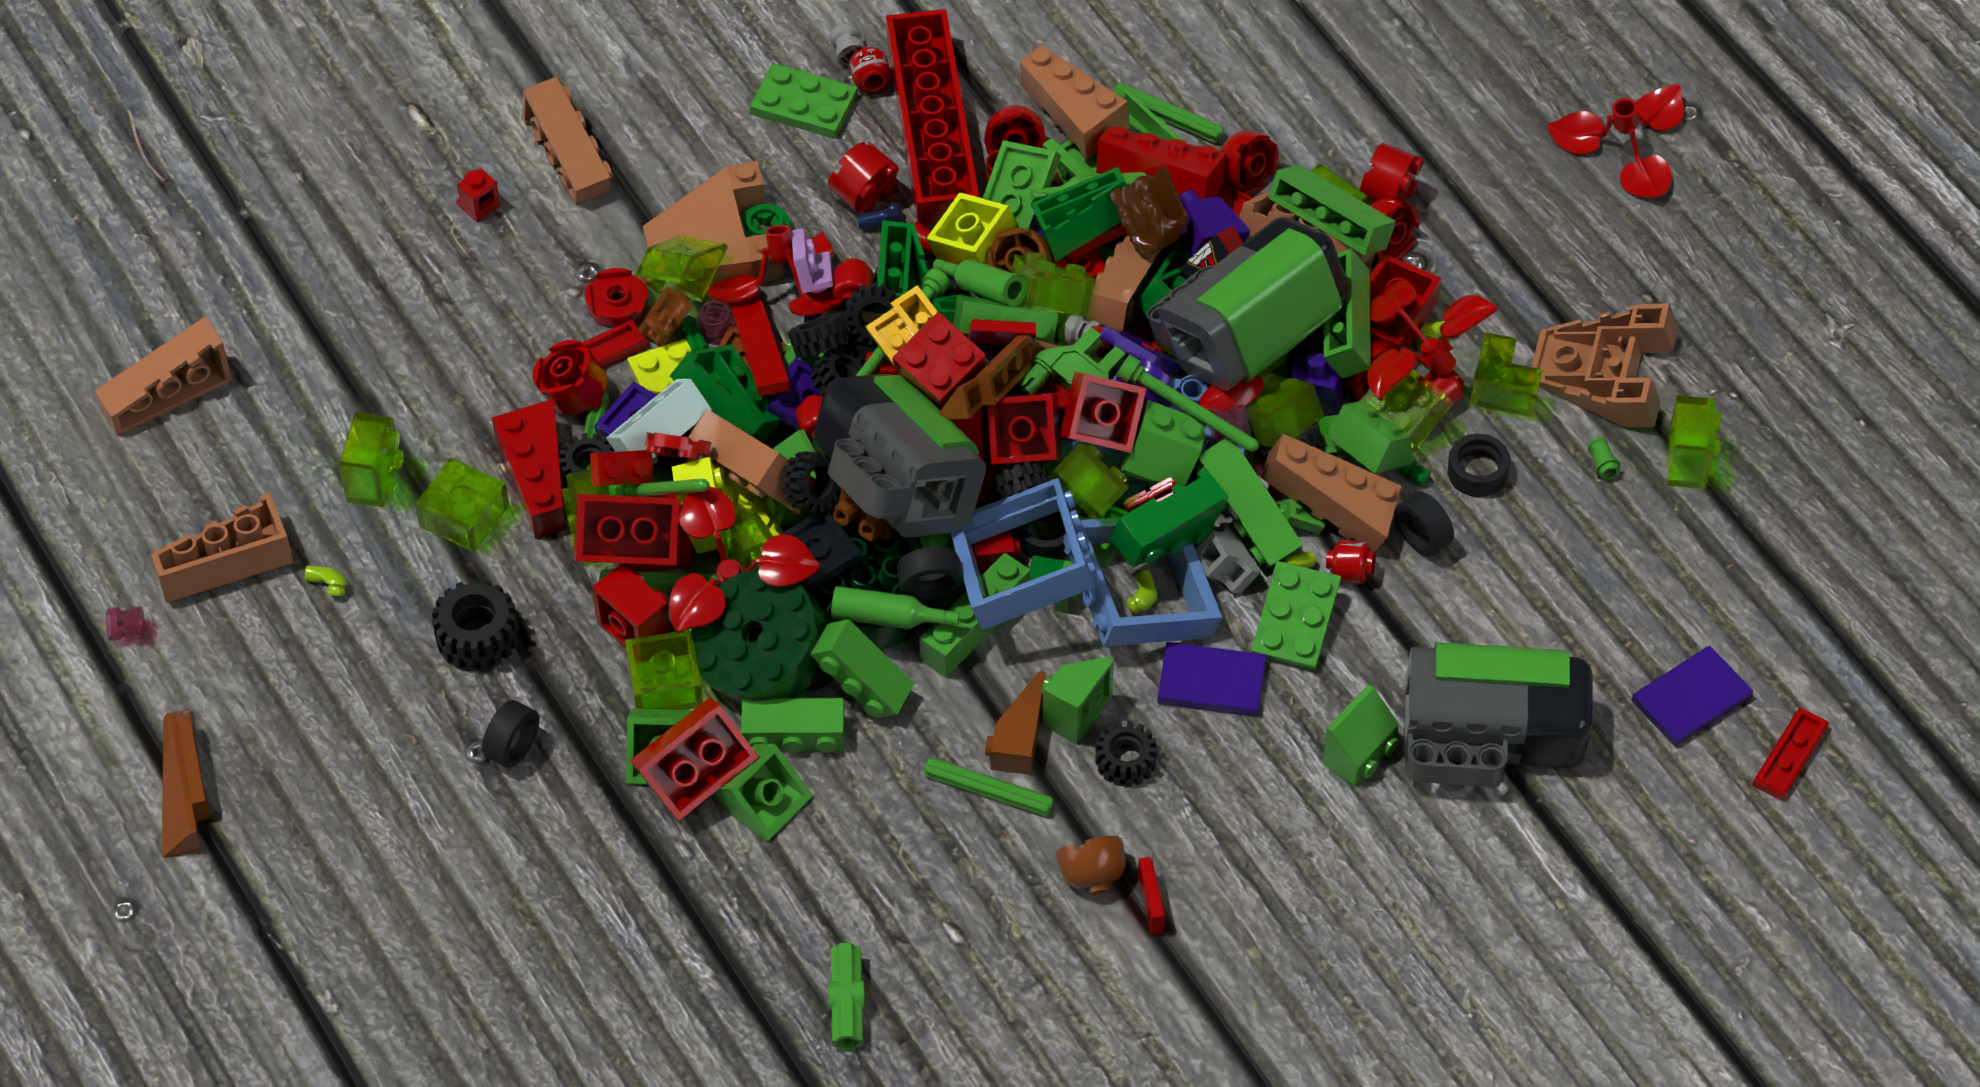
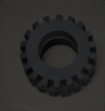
(480, 646)

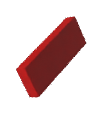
(1790, 754)

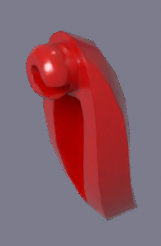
(1240, 394)

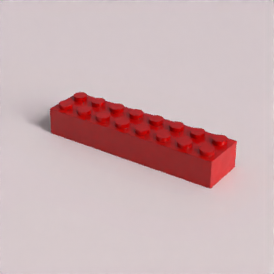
(930, 111)

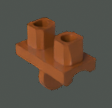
(665, 316)
(869, 526)

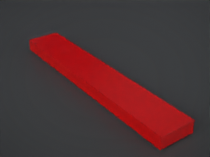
(759, 346)

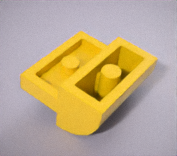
(902, 322)

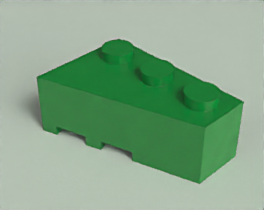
(1172, 522)

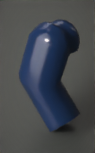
(873, 219)

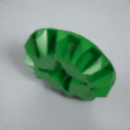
(763, 215)

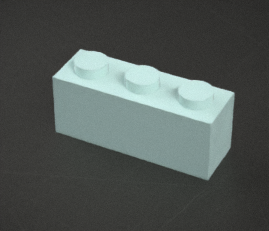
(670, 412)

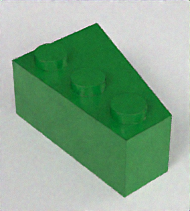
(1078, 212)
(899, 259)
(1165, 278)
(728, 389)

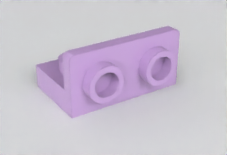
(812, 269)

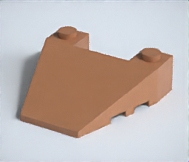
(713, 215)
(1599, 361)

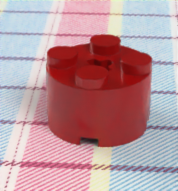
(1391, 174)
(864, 177)
(571, 378)

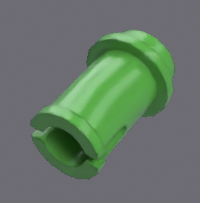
(1606, 464)

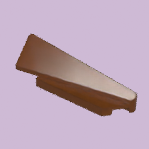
(993, 380)
(183, 786)

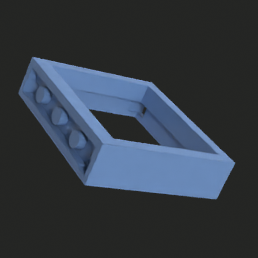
(1037, 593)
(1114, 631)

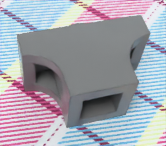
(1227, 559)

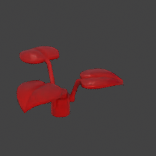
(1660, 109)
(780, 249)
(1394, 366)
(700, 602)

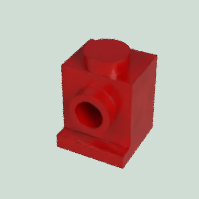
(474, 186)

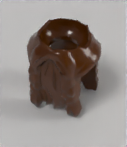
(1151, 212)

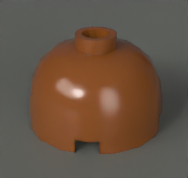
(1016, 242)
(1093, 863)

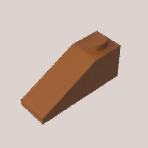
(1017, 731)

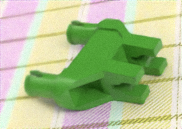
(1065, 360)

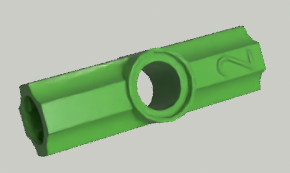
(846, 997)

